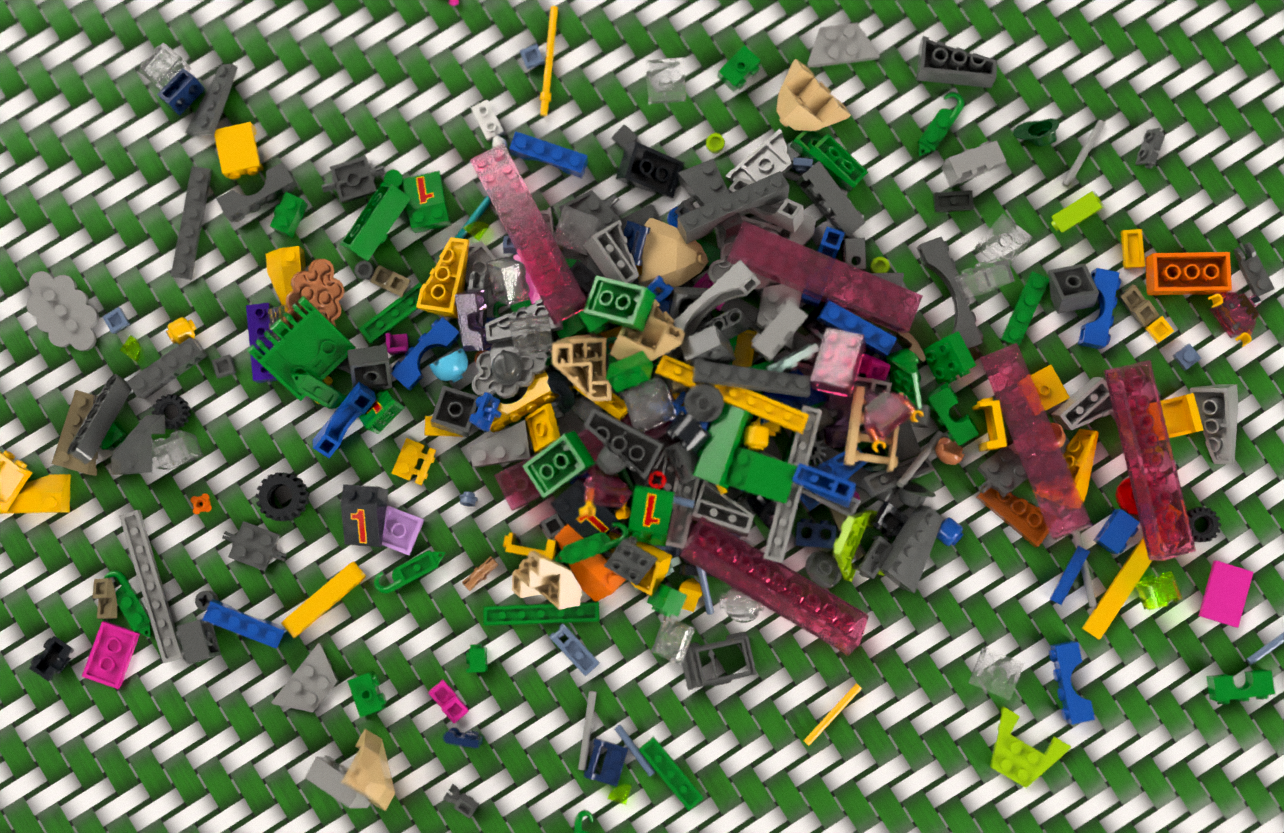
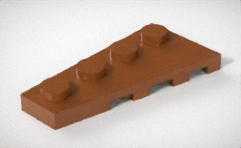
(1018, 514)

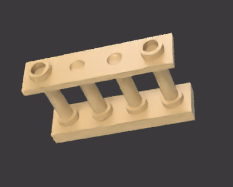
(854, 436)

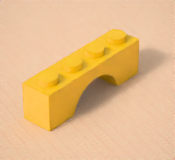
(536, 395)

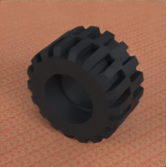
(267, 491)

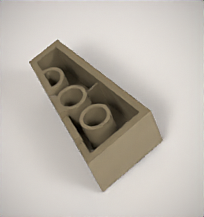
(78, 411)

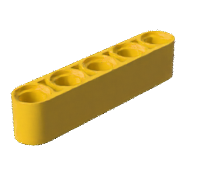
(323, 599)

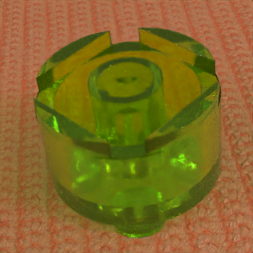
(1158, 591)

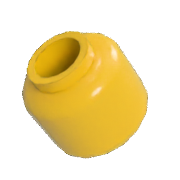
(181, 330)
(756, 437)

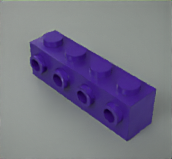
(258, 324)

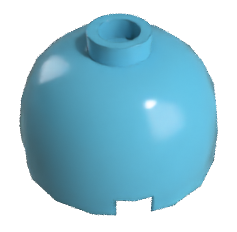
(451, 366)

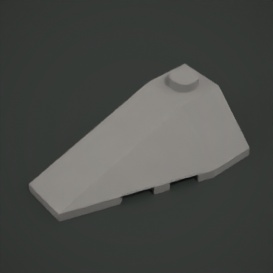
(1218, 416)

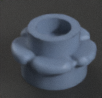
(468, 499)

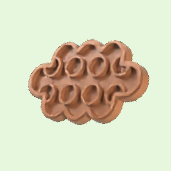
(319, 288)

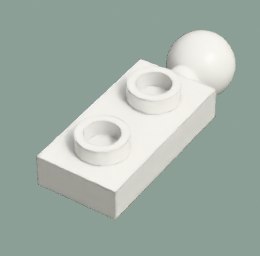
(489, 123)

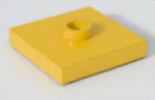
(1049, 387)
(542, 427)

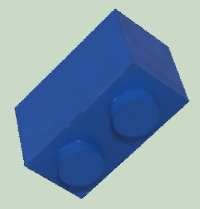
(1117, 531)

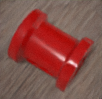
(651, 479)

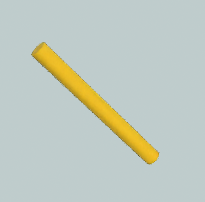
(832, 714)

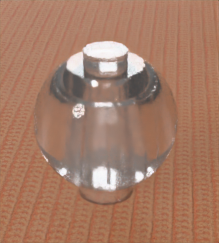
(739, 606)

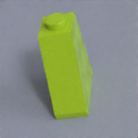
(1077, 212)

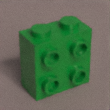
(949, 358)

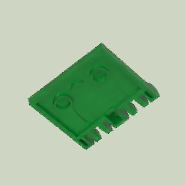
(308, 346)

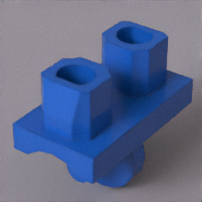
(486, 412)

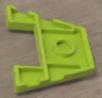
(849, 540)
(1017, 758)

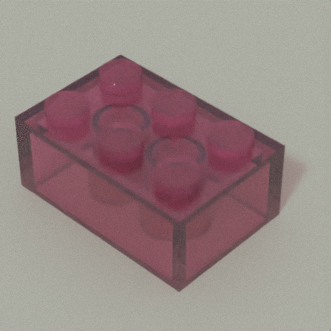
(838, 362)

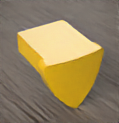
(693, 591)

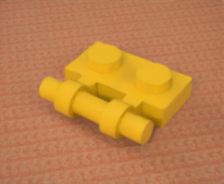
(409, 458)

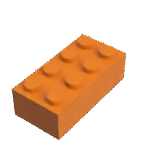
(1188, 273)

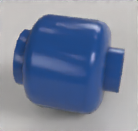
(950, 532)

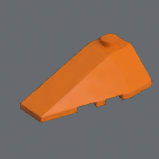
(590, 573)

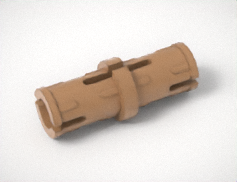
(480, 573)

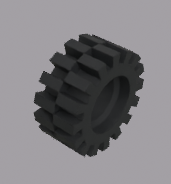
(182, 408)
(1211, 519)

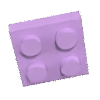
(401, 530)

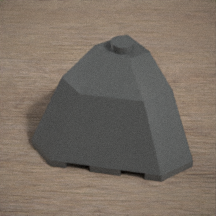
(136, 450)

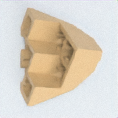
(806, 103)
(669, 256)
(656, 339)
(584, 364)
(546, 577)
(370, 771)

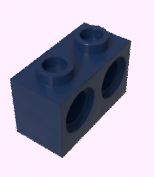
(181, 91)
(815, 539)

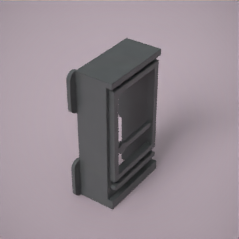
(692, 664)

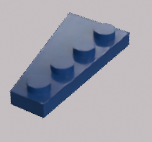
(834, 467)

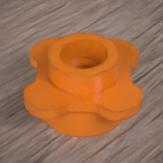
(196, 503)

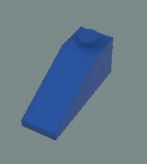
(825, 485)

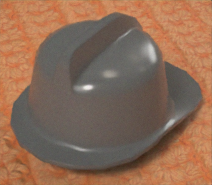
(505, 364)
(610, 462)
(914, 494)

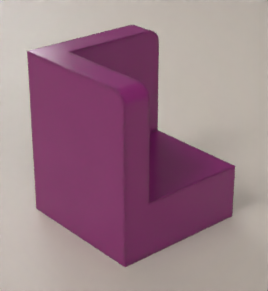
(397, 343)

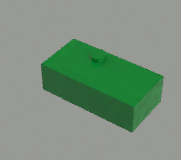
(375, 221)

